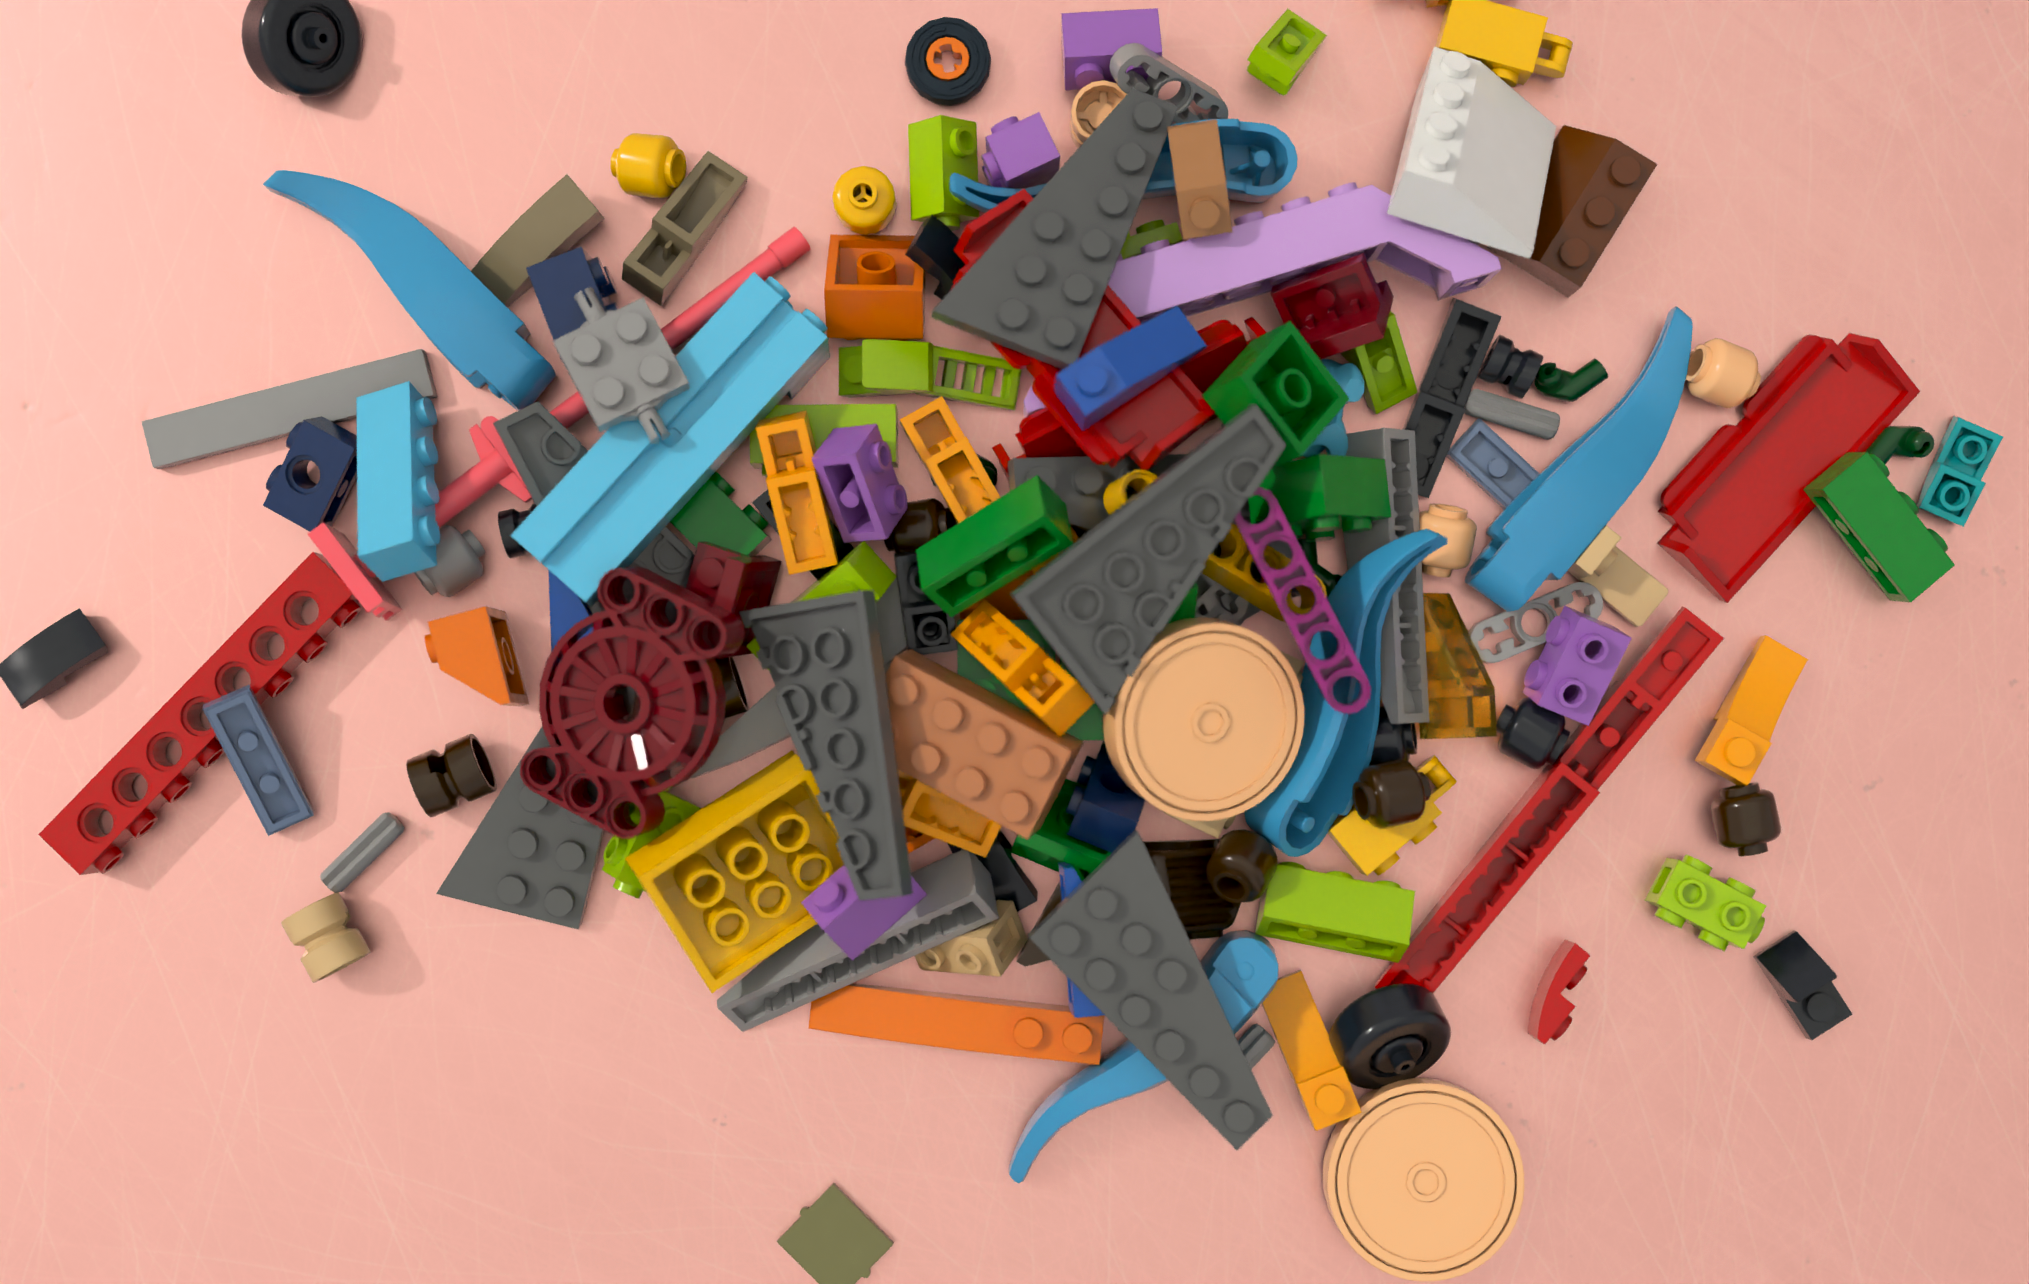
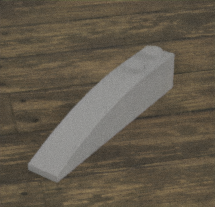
(1403, 631)
(764, 724)
(815, 966)

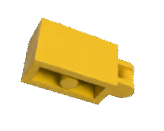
(1503, 39)
(1376, 848)

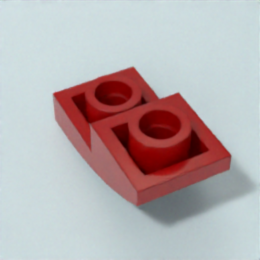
(1549, 1009)

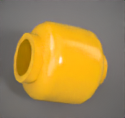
(648, 165)
(852, 189)

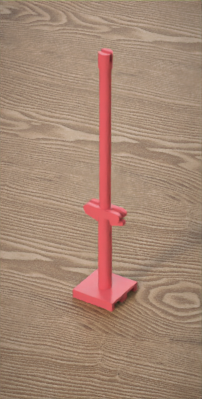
(495, 463)

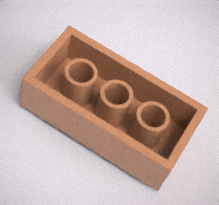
(975, 744)

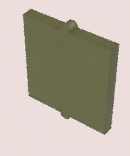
(835, 1240)

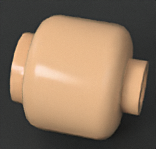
(1722, 373)
(1460, 533)

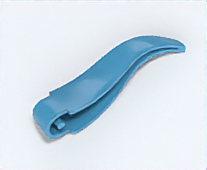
(1255, 161)
(432, 285)
(1587, 483)
(1335, 743)
(1242, 976)

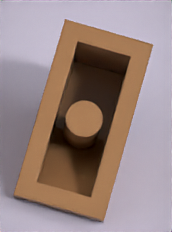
(1199, 179)

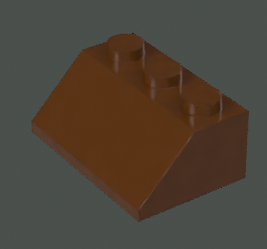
(1583, 204)

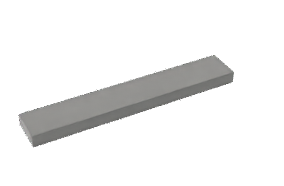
(276, 410)

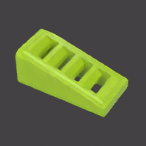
(1009, 385)

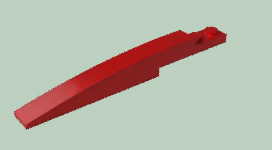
(1553, 803)

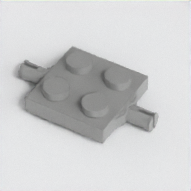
(621, 365)

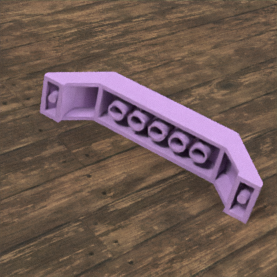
(1286, 245)

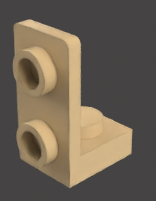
(1618, 578)
(981, 951)

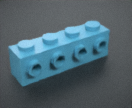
(396, 481)

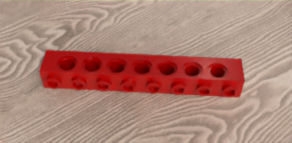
(76, 827)

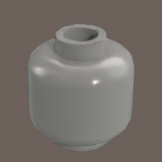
(456, 563)

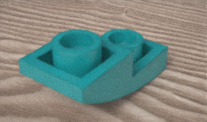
(1957, 471)

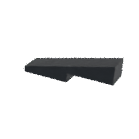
(1447, 386)

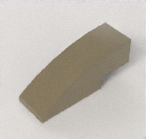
(683, 228)
(539, 234)

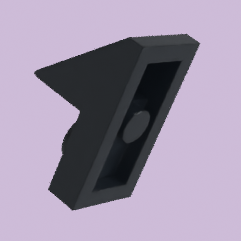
(1803, 984)

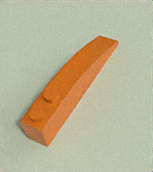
(960, 1022)

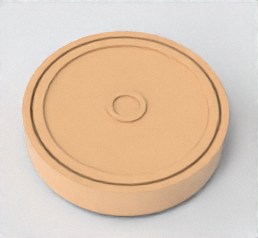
(1206, 720)
(1423, 1180)

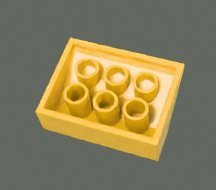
(740, 869)

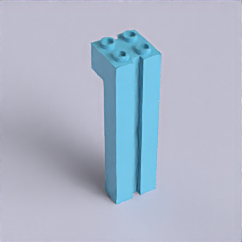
(632, 488)

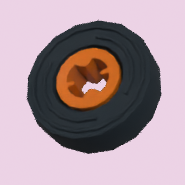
(965, 43)

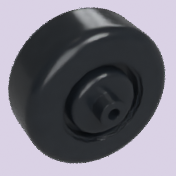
(301, 44)
(1390, 1035)

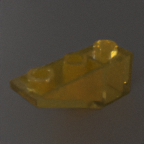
(1458, 682)

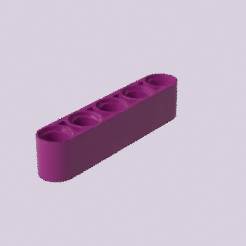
(1318, 618)

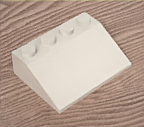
(1473, 156)

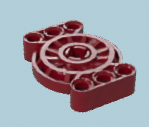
(678, 695)

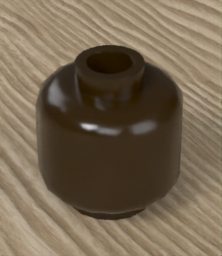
(919, 525)
(1391, 794)
(1745, 818)
(1241, 866)

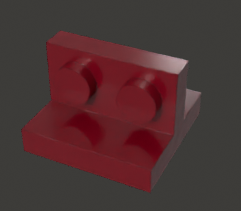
(1336, 306)
(733, 583)

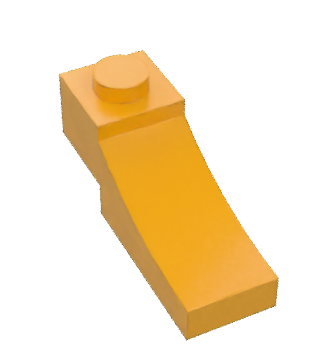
(949, 459)
(796, 492)
(1023, 668)
(1751, 712)
(944, 817)
(1309, 1053)

